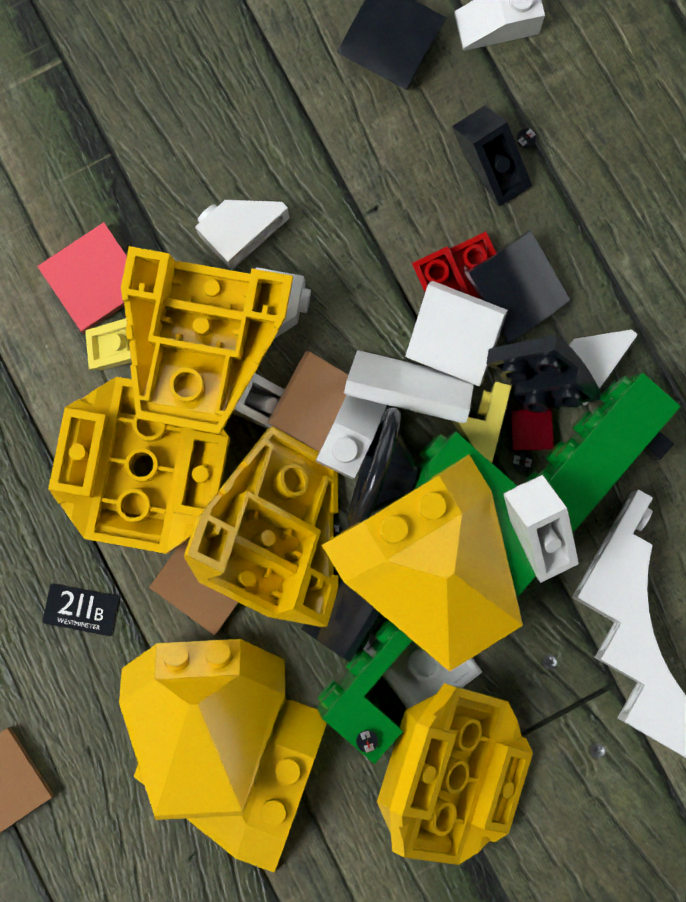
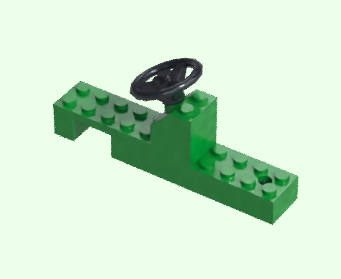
(577, 472)

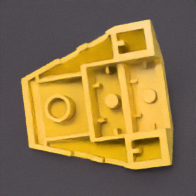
(196, 335)
(267, 532)
(435, 565)
(201, 723)
(284, 770)

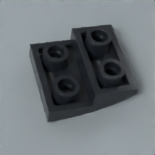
(392, 38)
(520, 282)
(544, 374)
(347, 625)

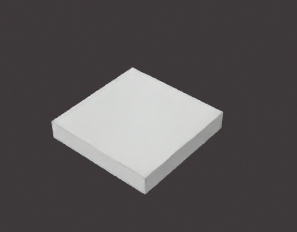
(455, 333)

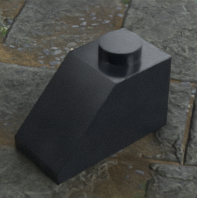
(492, 154)

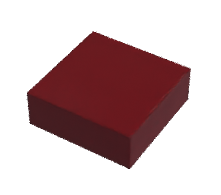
(531, 431)

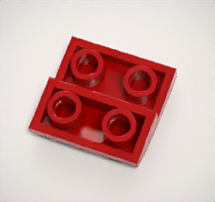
(450, 264)

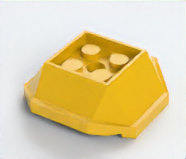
(97, 477)
(454, 776)

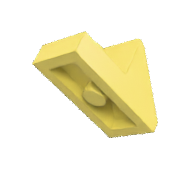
(108, 346)
(485, 433)

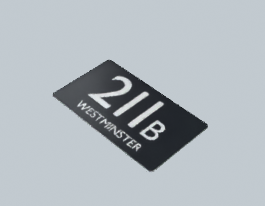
(80, 609)

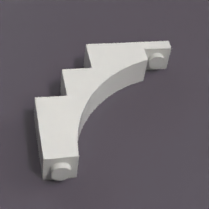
(618, 590)

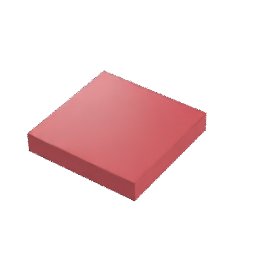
(88, 277)

